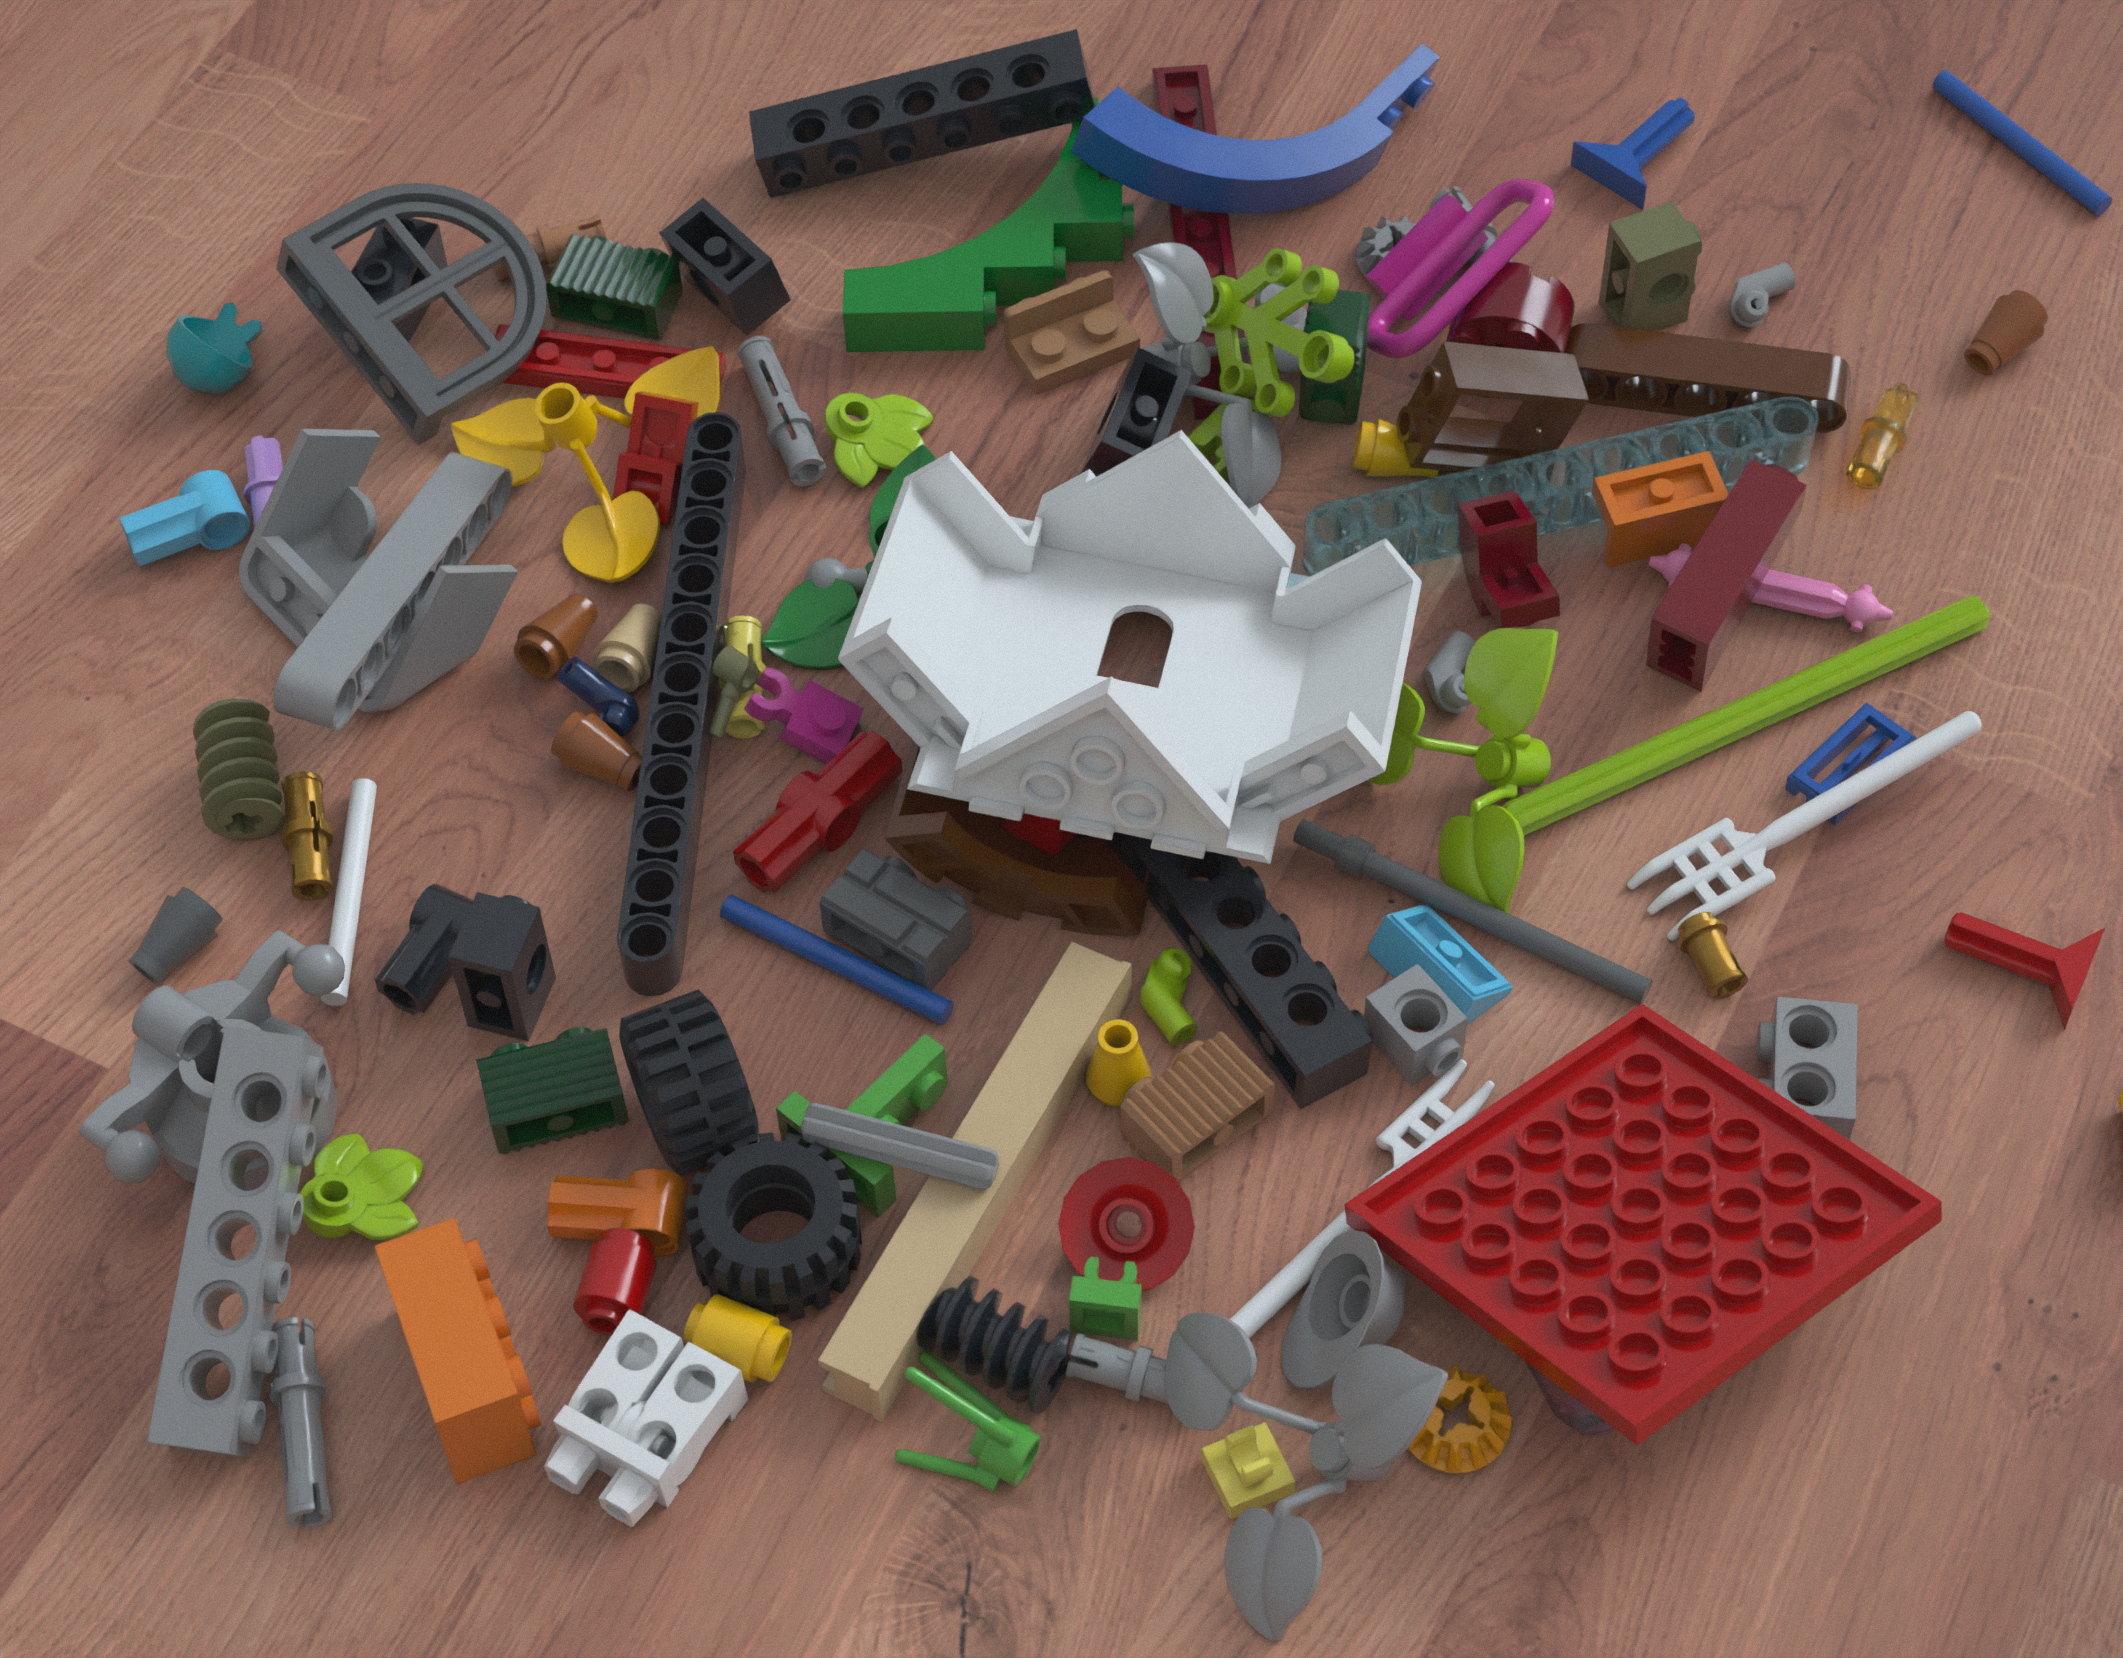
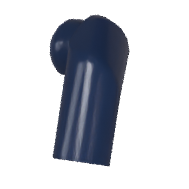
(613, 704)

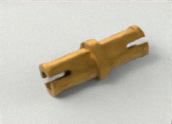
(307, 836)

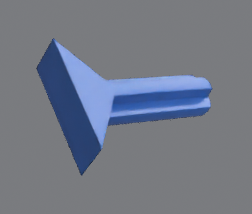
(1620, 164)

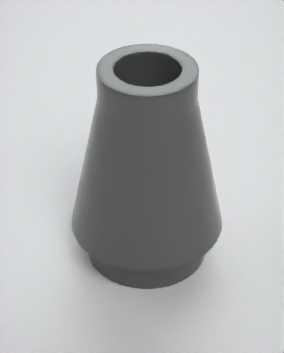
(176, 934)

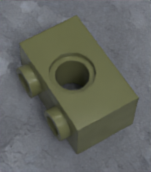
(1650, 269)

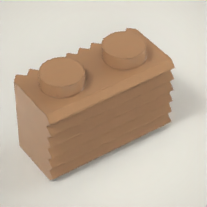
(1196, 1106)

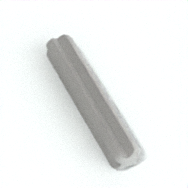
(900, 1145)

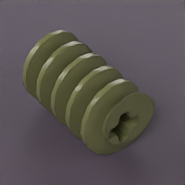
(238, 770)

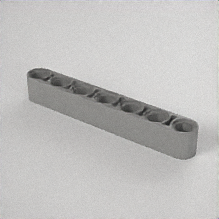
(374, 611)

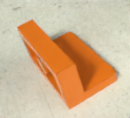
(1658, 506)

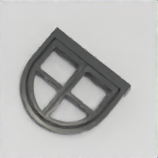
(368, 329)

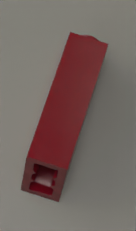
(1724, 574)

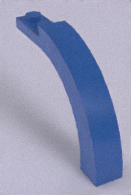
(1241, 174)

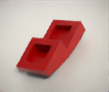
(656, 450)

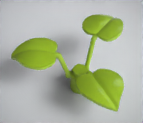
(1508, 682)

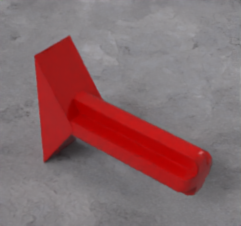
(2060, 969)

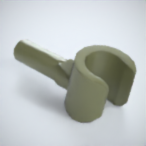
(740, 676)

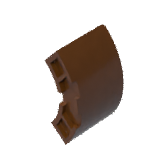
(1079, 884)

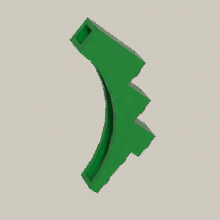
(955, 294)

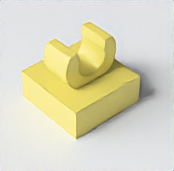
(1247, 1469)

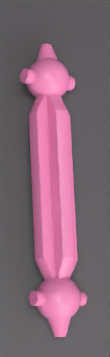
(1796, 593)

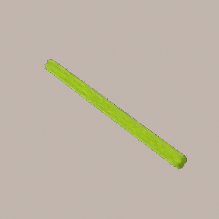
(1748, 714)

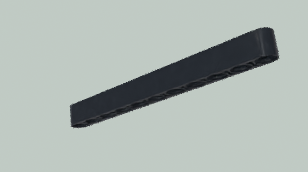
(682, 707)

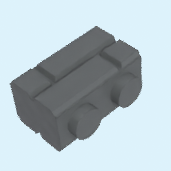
(897, 918)

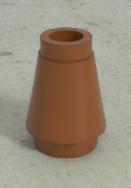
(2007, 330)
(554, 636)
(596, 751)

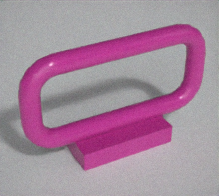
(1436, 251)

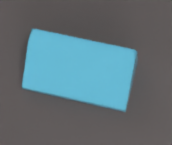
(1452, 963)

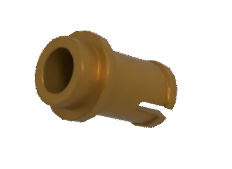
(1706, 943)

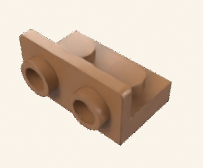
(1068, 332)

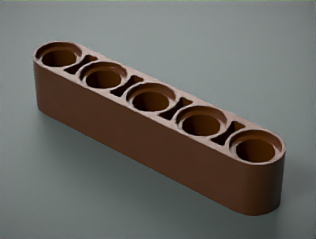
(1703, 374)

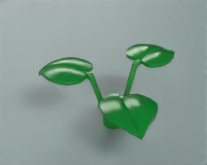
(816, 620)

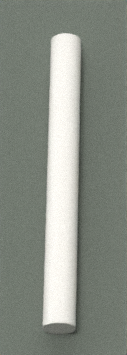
(351, 881)

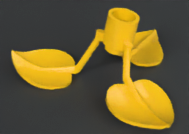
(620, 534)

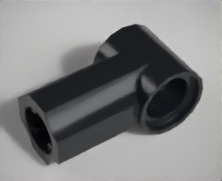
(421, 960)

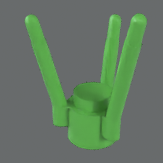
(1001, 1443)

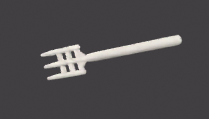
(1751, 848)
(1301, 1267)

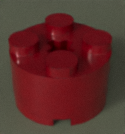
(1517, 313)

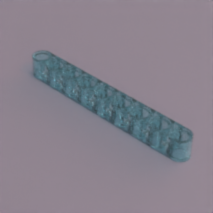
(1555, 484)

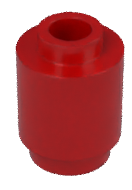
(615, 1279)

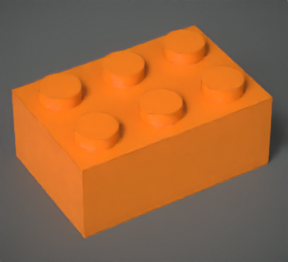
(461, 1348)

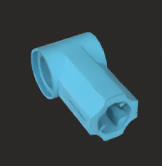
(202, 514)

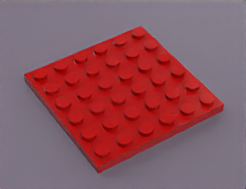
(1642, 1220)

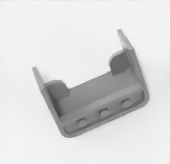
(318, 538)

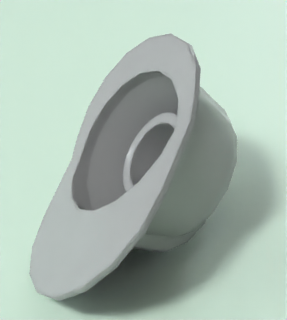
(1347, 1305)

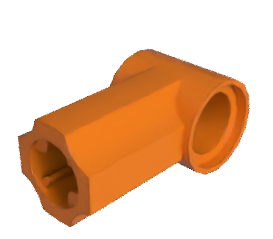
(646, 1203)

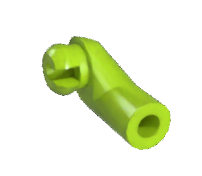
(1163, 994)

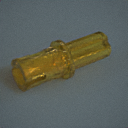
(1882, 437)

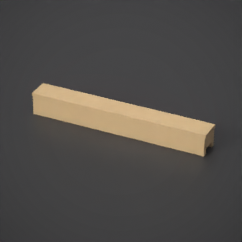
(955, 1220)

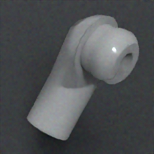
(1752, 292)
(1445, 676)

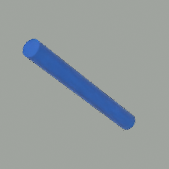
(2022, 143)
(837, 959)

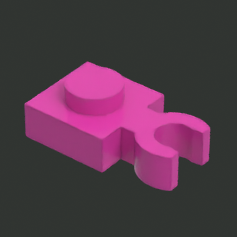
(813, 718)

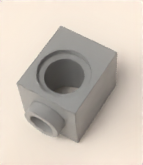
(1410, 1002)

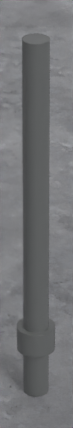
(1359, 858)

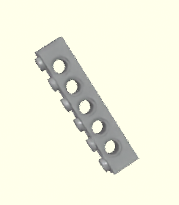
(220, 1206)

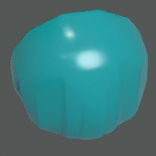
(211, 353)

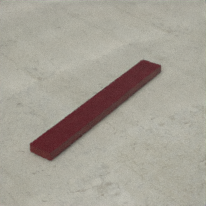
(1186, 98)

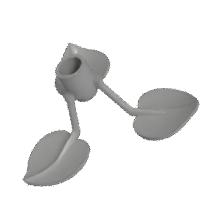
(1181, 296)
(1383, 1406)

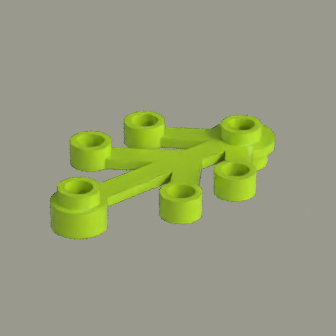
(1320, 354)

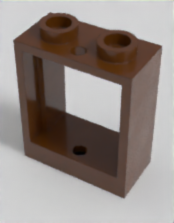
(1544, 381)

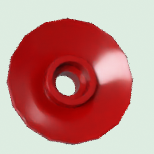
(1119, 1186)

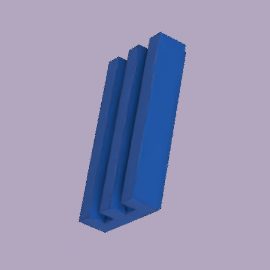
(1802, 777)

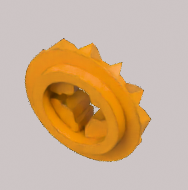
(1465, 1446)

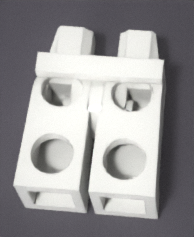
(643, 1417)

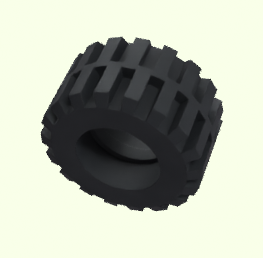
(688, 1080)
(766, 1180)

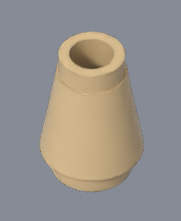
(629, 648)

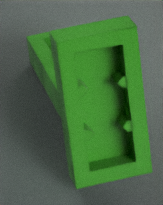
(901, 1091)

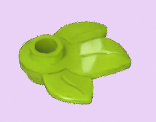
(880, 440)
(365, 1190)

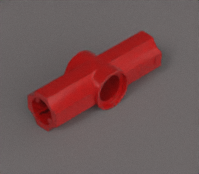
(818, 811)

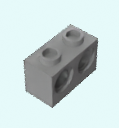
(1818, 1074)

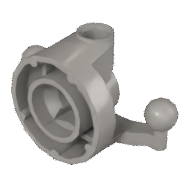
(179, 1059)

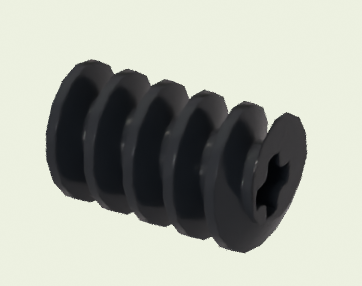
(996, 1344)

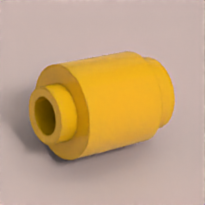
(740, 1337)

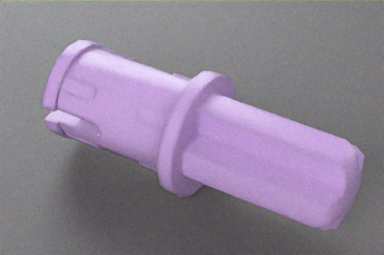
(263, 471)

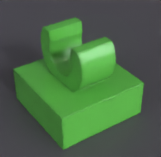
(1106, 1305)

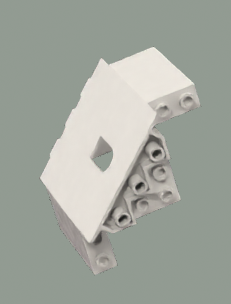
(996, 627)

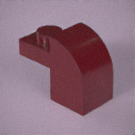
(1503, 563)

